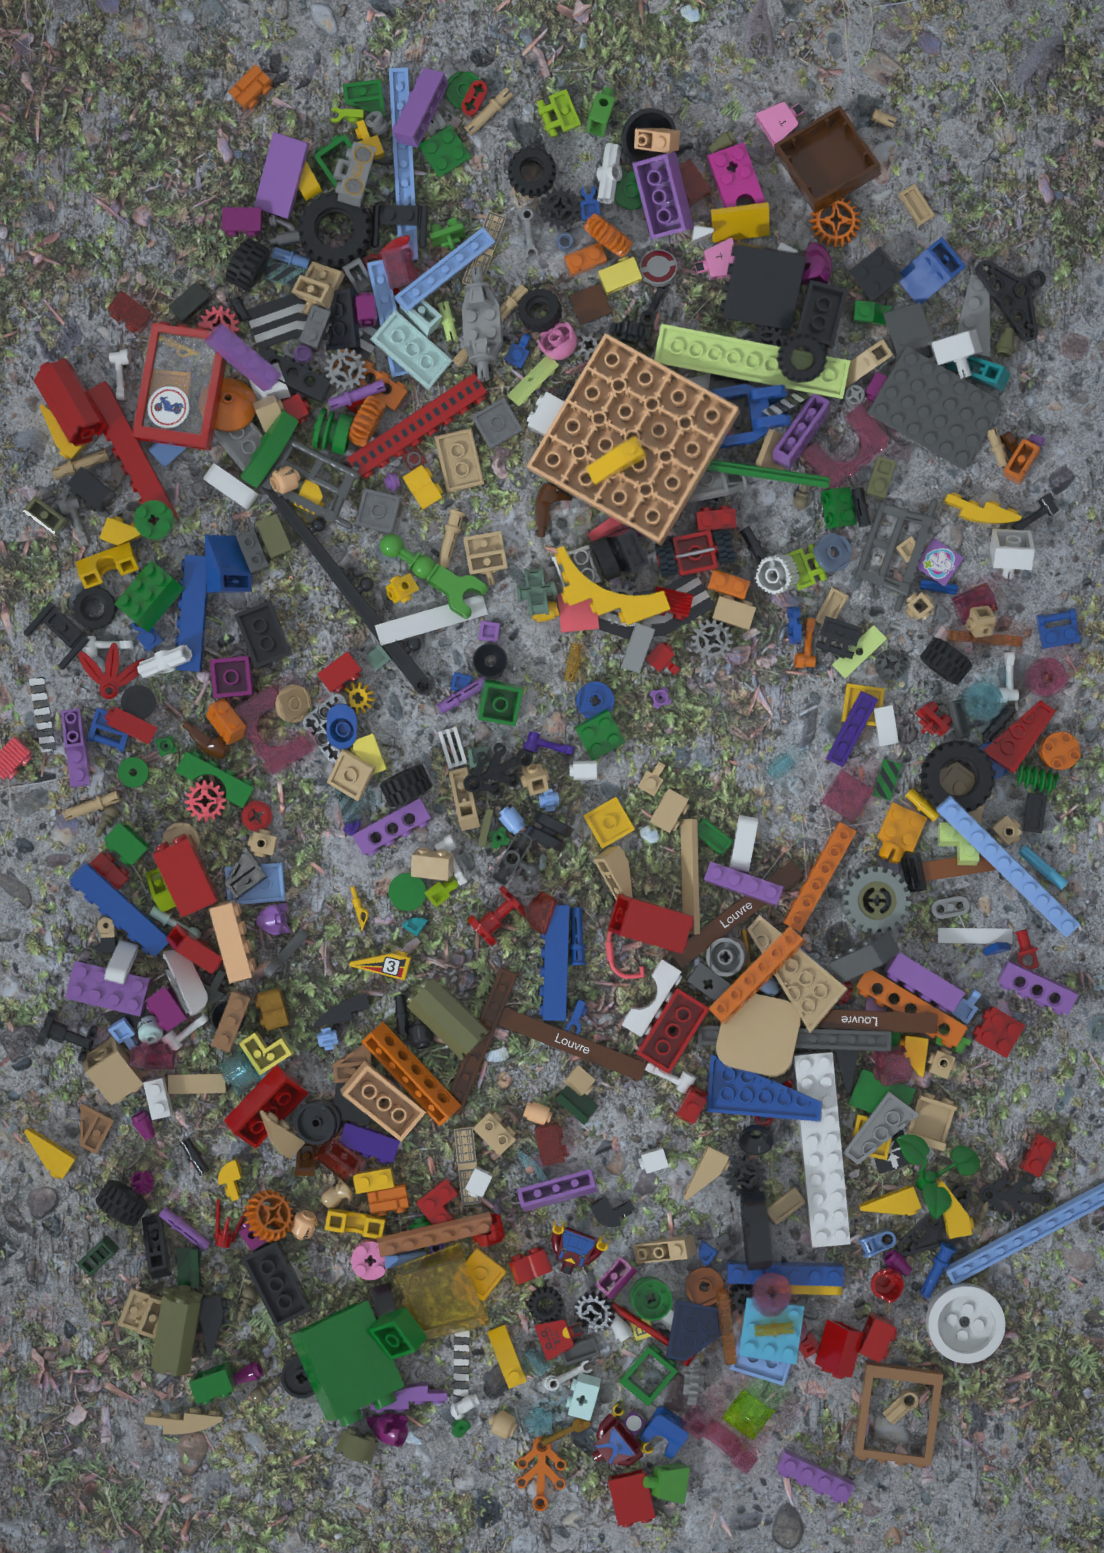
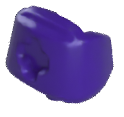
(352, 828)

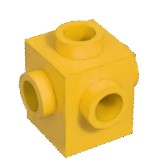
(401, 588)

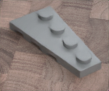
(976, 313)
(880, 1126)

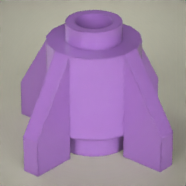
(273, 919)

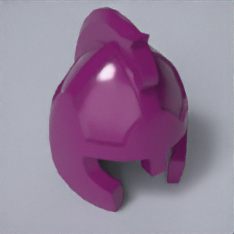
(817, 264)
(389, 1428)

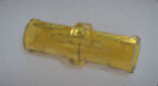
(572, 662)
(774, 1329)

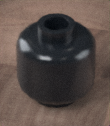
(420, 1035)

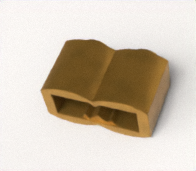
(272, 1008)

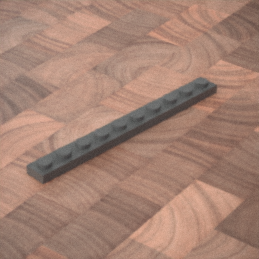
(820, 1039)

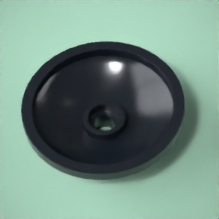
(643, 119)

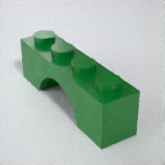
(237, 790)

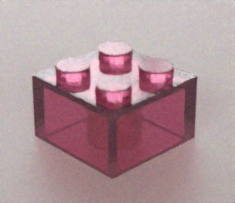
(846, 796)

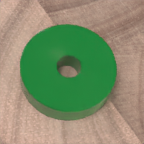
(125, 775)

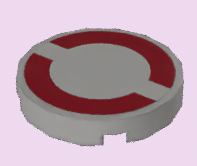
(658, 267)

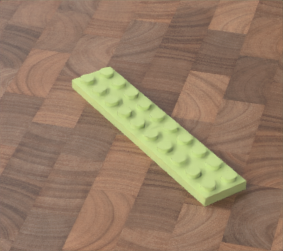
(744, 360)

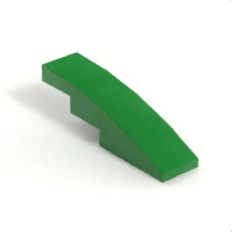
(270, 448)

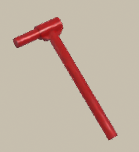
(645, 1327)

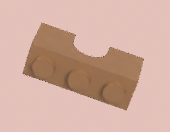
(231, 1021)

